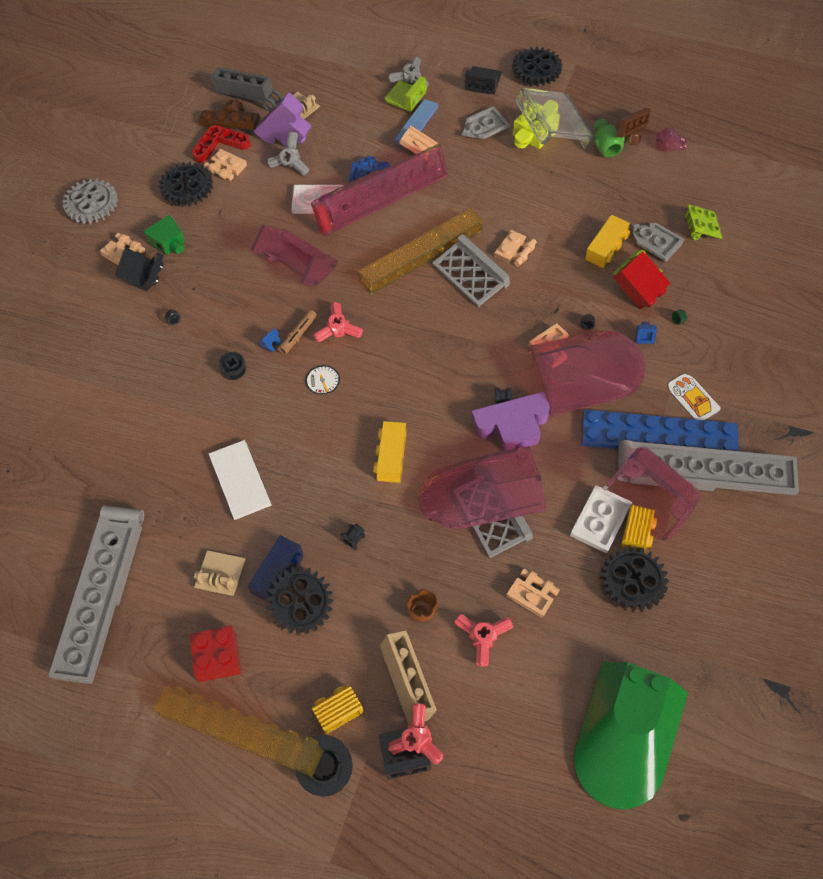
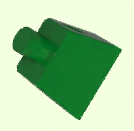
(165, 236)

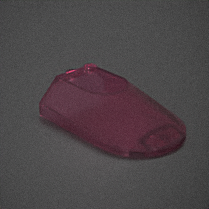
(588, 369)
(483, 490)

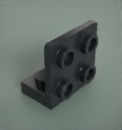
(482, 79)
(403, 763)

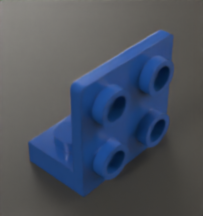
(365, 166)

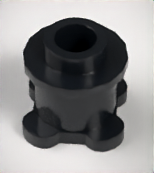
(353, 535)

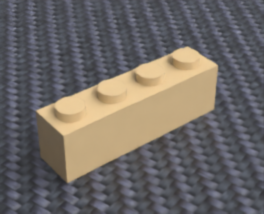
(406, 674)

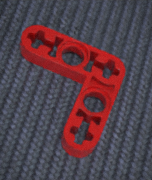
(215, 135)

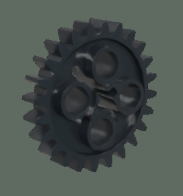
(537, 66)
(174, 188)
(617, 585)
(286, 613)

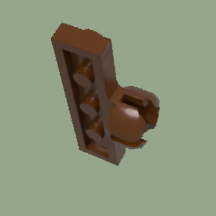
(230, 117)
(630, 125)

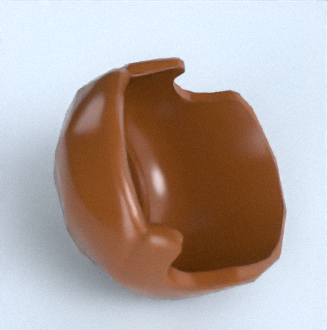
(422, 606)

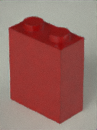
(642, 281)

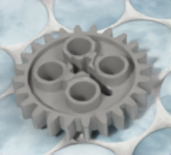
(90, 201)

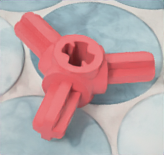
(337, 325)
(483, 644)
(417, 737)

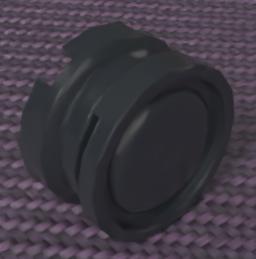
(232, 365)

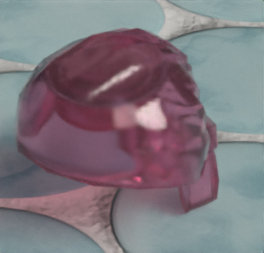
(670, 139)

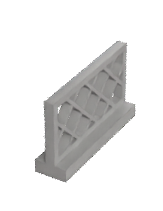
(484, 264)
(520, 527)

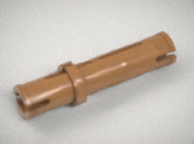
(285, 346)

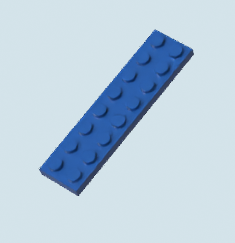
(607, 429)

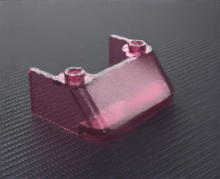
(295, 253)
(686, 495)

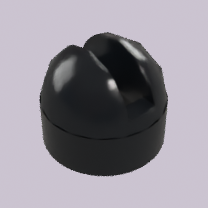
(172, 317)
(589, 324)

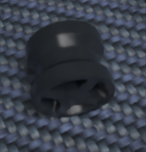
(502, 395)

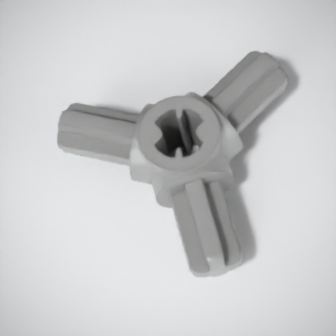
(409, 73)
(294, 160)

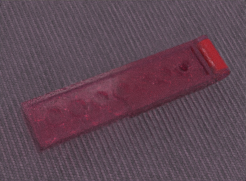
(378, 190)

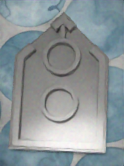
(485, 124)
(657, 240)

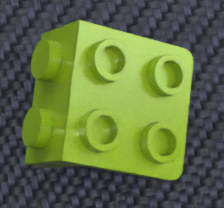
(407, 95)

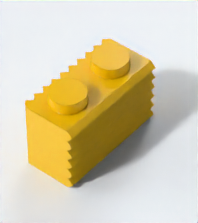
(638, 528)
(337, 709)

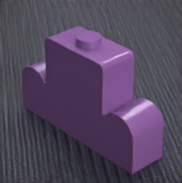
(281, 120)
(513, 421)

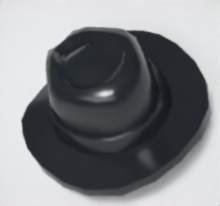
(332, 770)

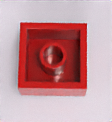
(215, 654)

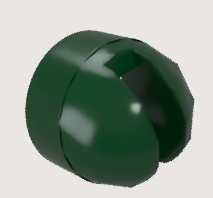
(679, 317)

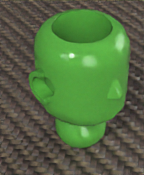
(606, 139)

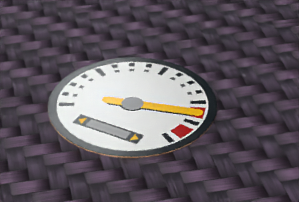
(322, 379)

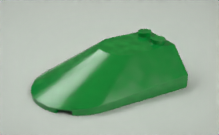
(627, 734)

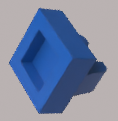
(645, 333)
(271, 337)

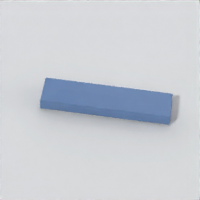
(419, 118)

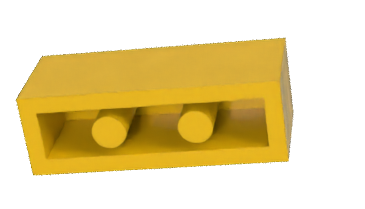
(607, 241)
(390, 452)

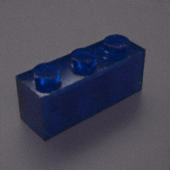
(281, 557)

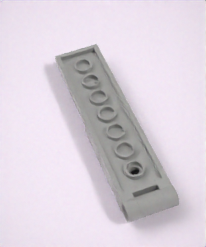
(720, 468)
(97, 594)

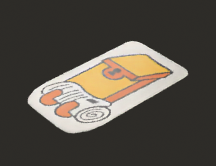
(693, 397)

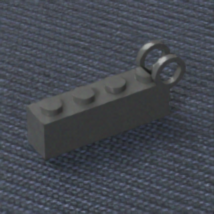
(245, 86)

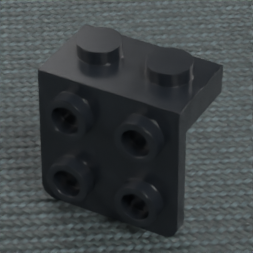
(139, 269)

